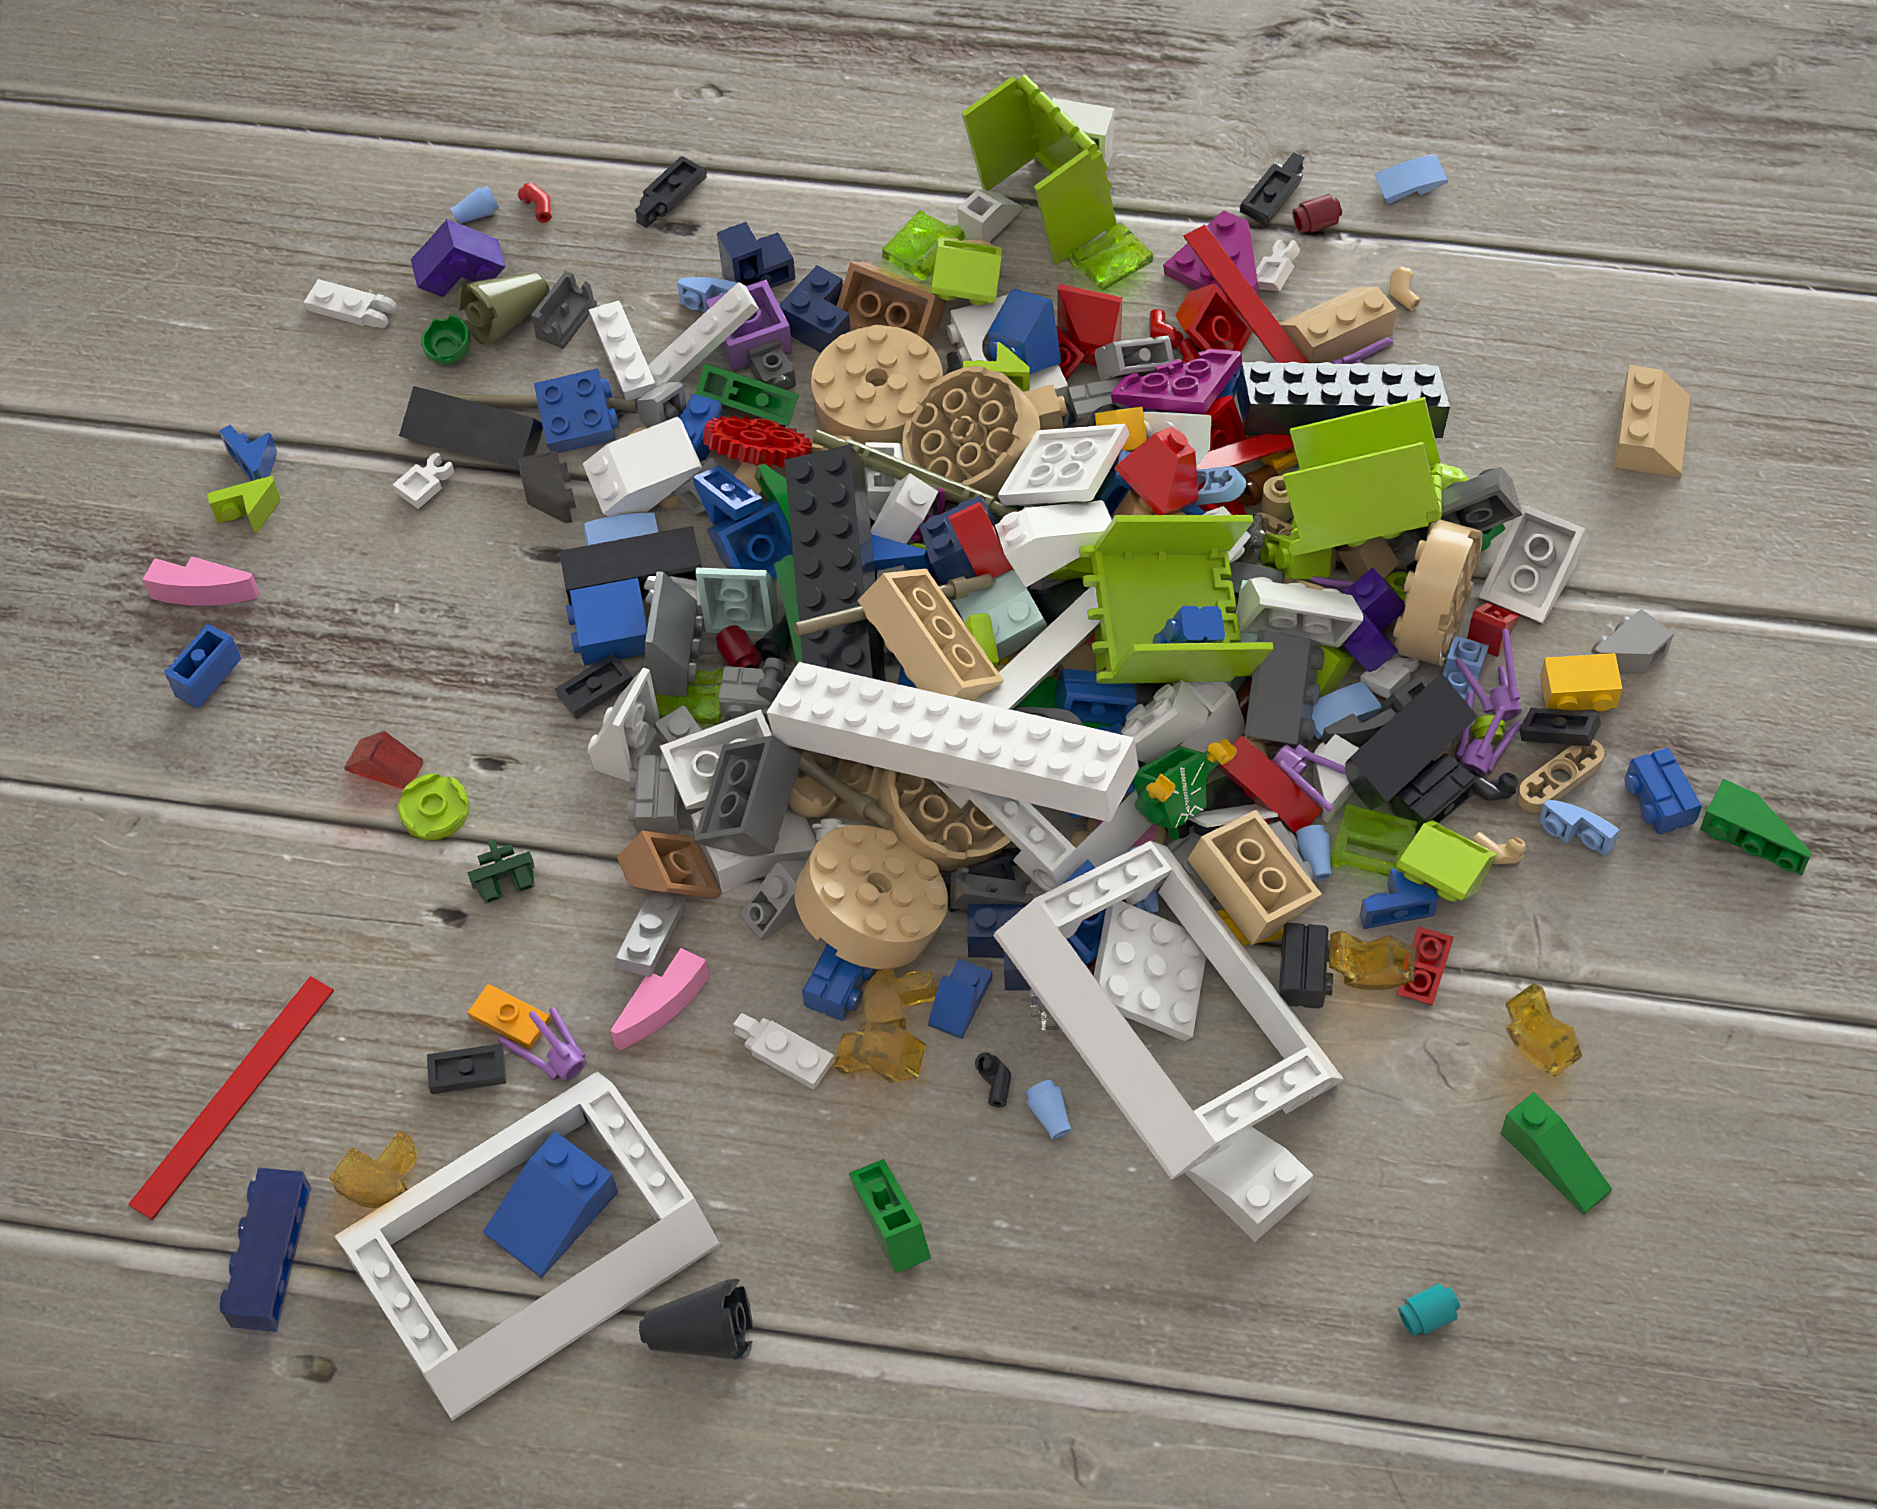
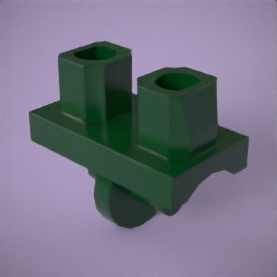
(487, 877)

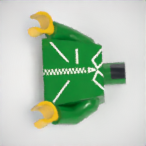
(1175, 785)

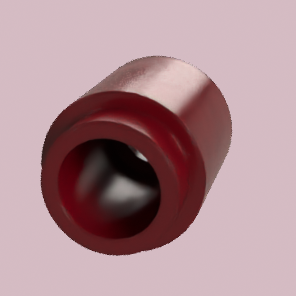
(1317, 214)
(737, 648)

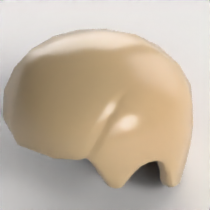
(811, 798)

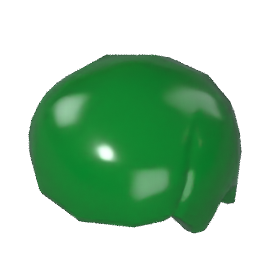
(446, 340)

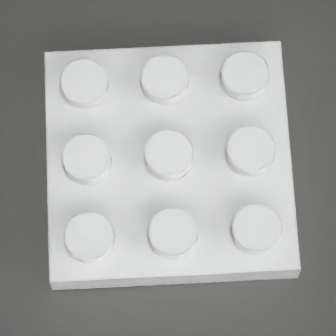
(1064, 465)
(1150, 969)

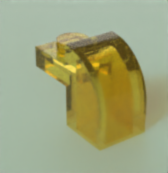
(1371, 964)
(887, 996)
(1540, 1036)
(883, 1049)
(372, 1181)

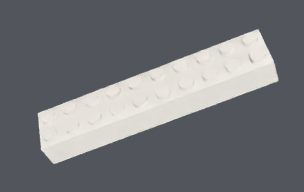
(955, 741)

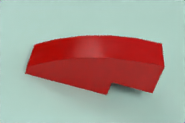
(1270, 786)

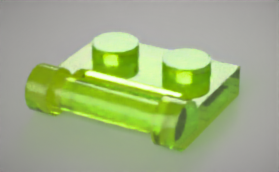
(915, 240)
(1115, 262)
(700, 701)
(1374, 832)

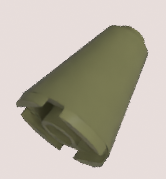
(500, 304)

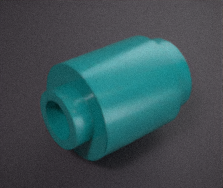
(1429, 1310)

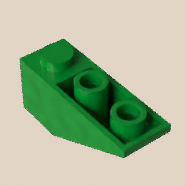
(1749, 823)

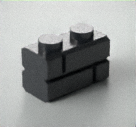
(1434, 792)
(1305, 965)

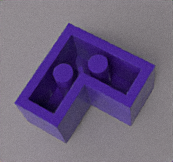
(456, 253)
(1379, 608)

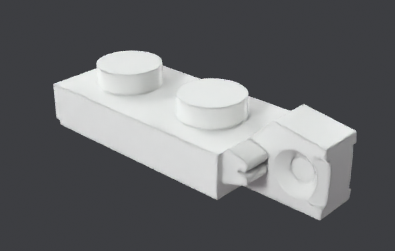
(784, 1050)

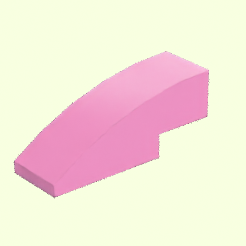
(199, 583)
(660, 999)

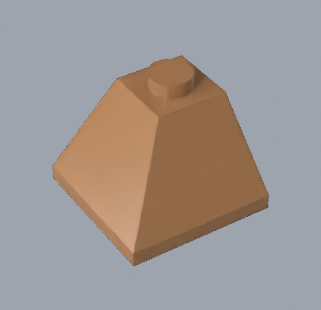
(668, 865)

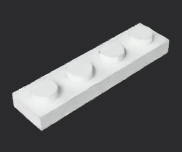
(703, 336)
(622, 350)

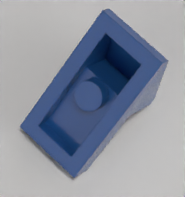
(253, 457)
(725, 495)
(1404, 903)
(959, 998)

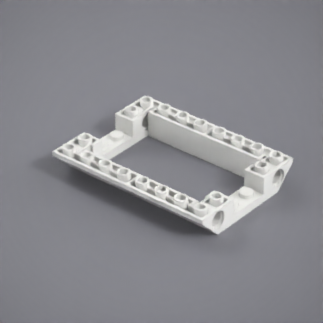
(1044, 851)
(1110, 1046)
(571, 1309)

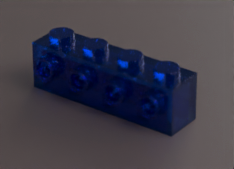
(265, 1249)

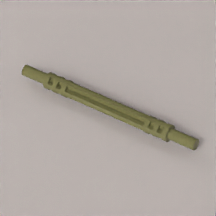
(899, 469)

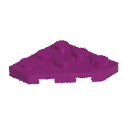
(1235, 239)
(1180, 386)

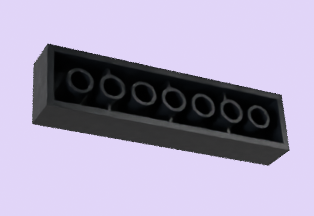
(833, 557)

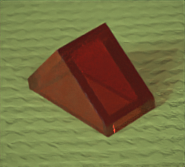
(384, 760)

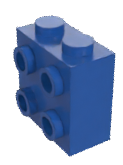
(576, 411)
(608, 621)

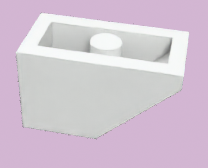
(904, 509)
(1330, 783)

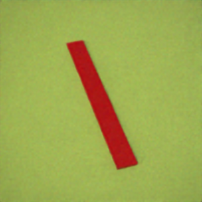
(1243, 296)
(1246, 451)
(230, 1098)

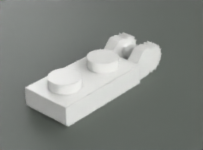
(349, 304)

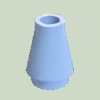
(475, 206)
(1315, 848)
(1049, 1107)

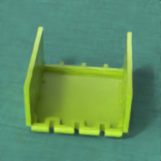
(1023, 125)
(1364, 477)
(1141, 579)

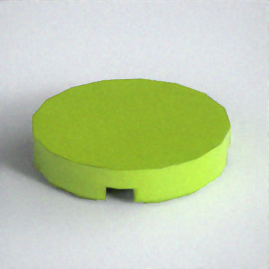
(433, 806)

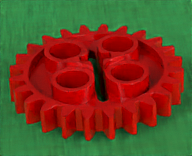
(755, 440)

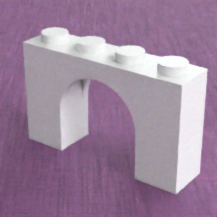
(970, 333)

